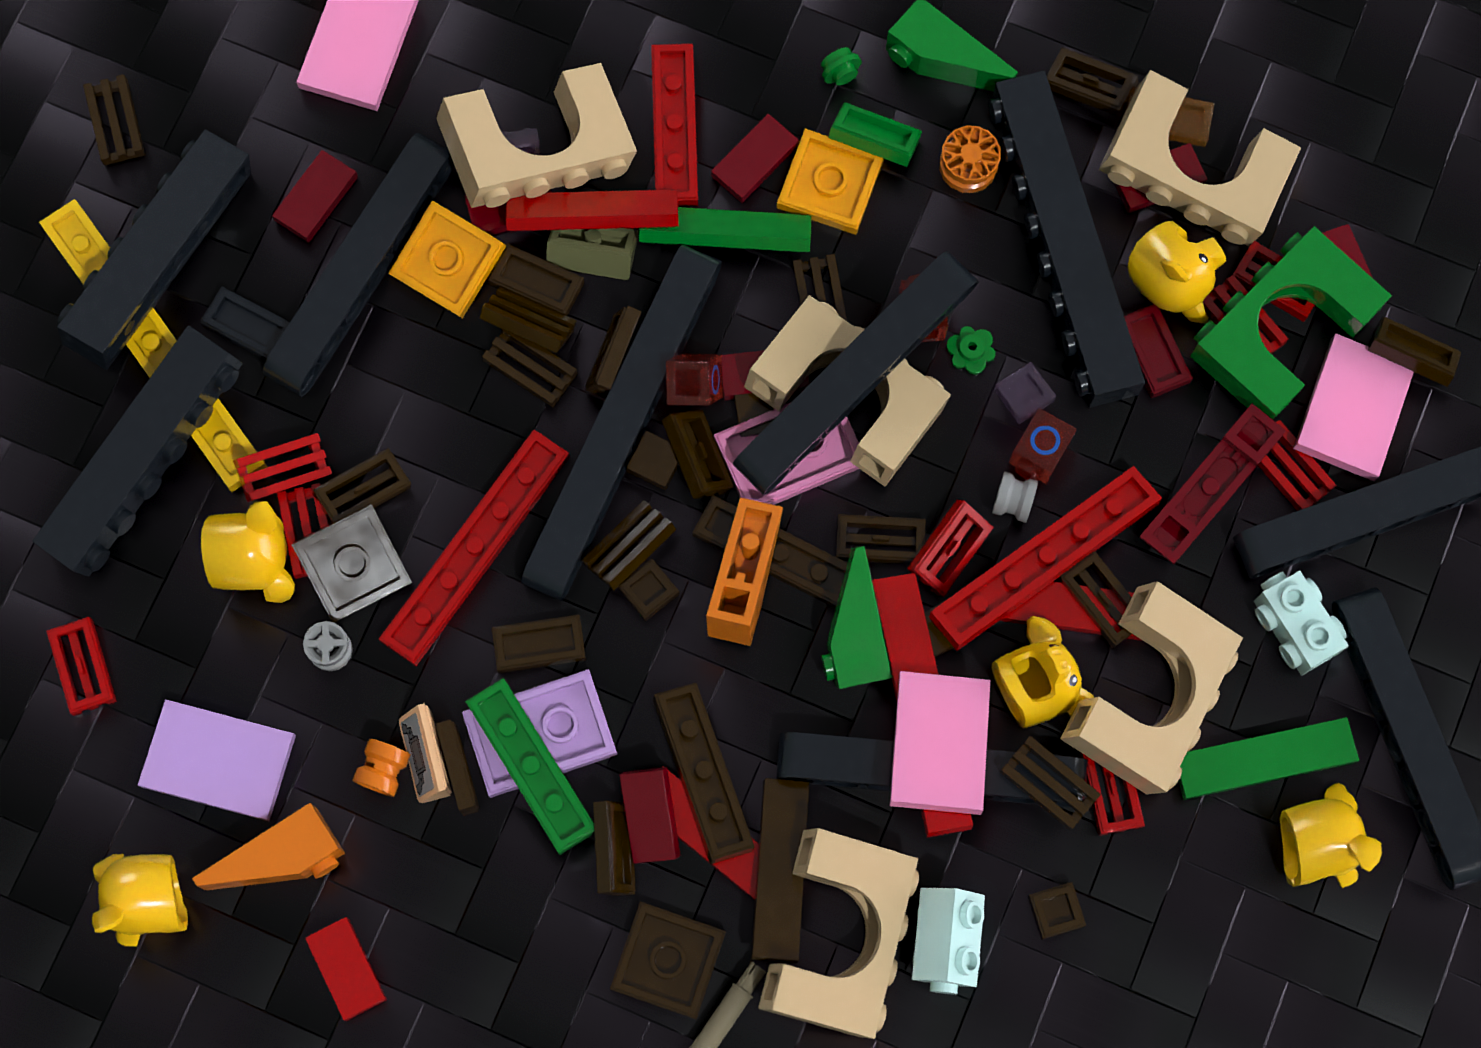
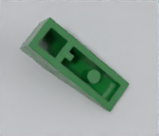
(943, 50)
(856, 636)

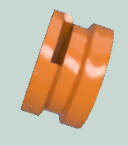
(969, 159)

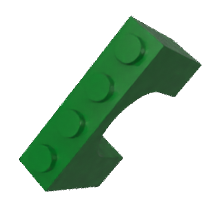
(1309, 271)

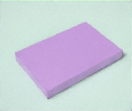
(566, 719)
(217, 760)

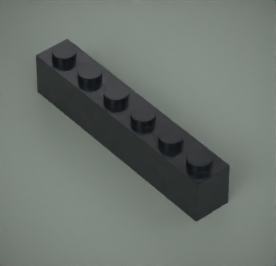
(153, 249)
(138, 453)

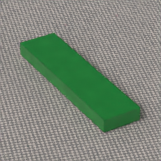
(734, 230)
(1267, 758)
(531, 766)

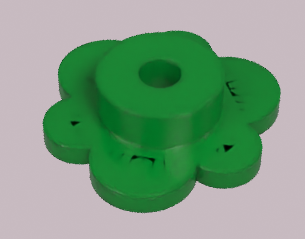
(972, 360)

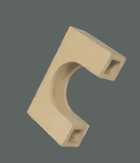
(1142, 160)
(498, 171)
(811, 343)
(1199, 657)
(881, 887)

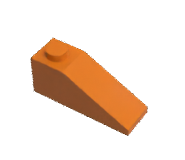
(744, 572)
(287, 851)

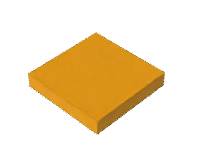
(829, 182)
(447, 259)

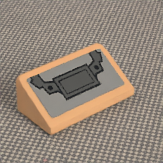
(426, 755)

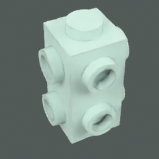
(1299, 621)
(948, 939)

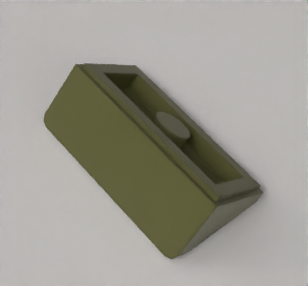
(594, 251)

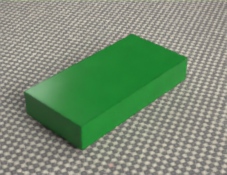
(875, 134)

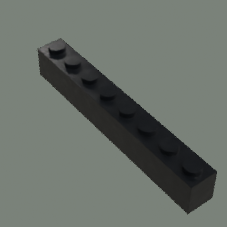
(1066, 240)

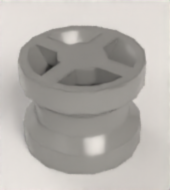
(1015, 497)
(321, 640)

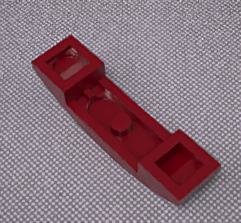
(1212, 484)

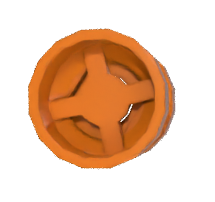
(381, 767)

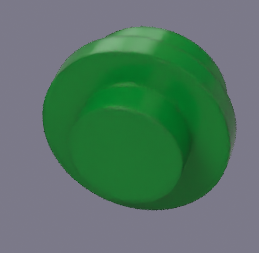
(840, 66)

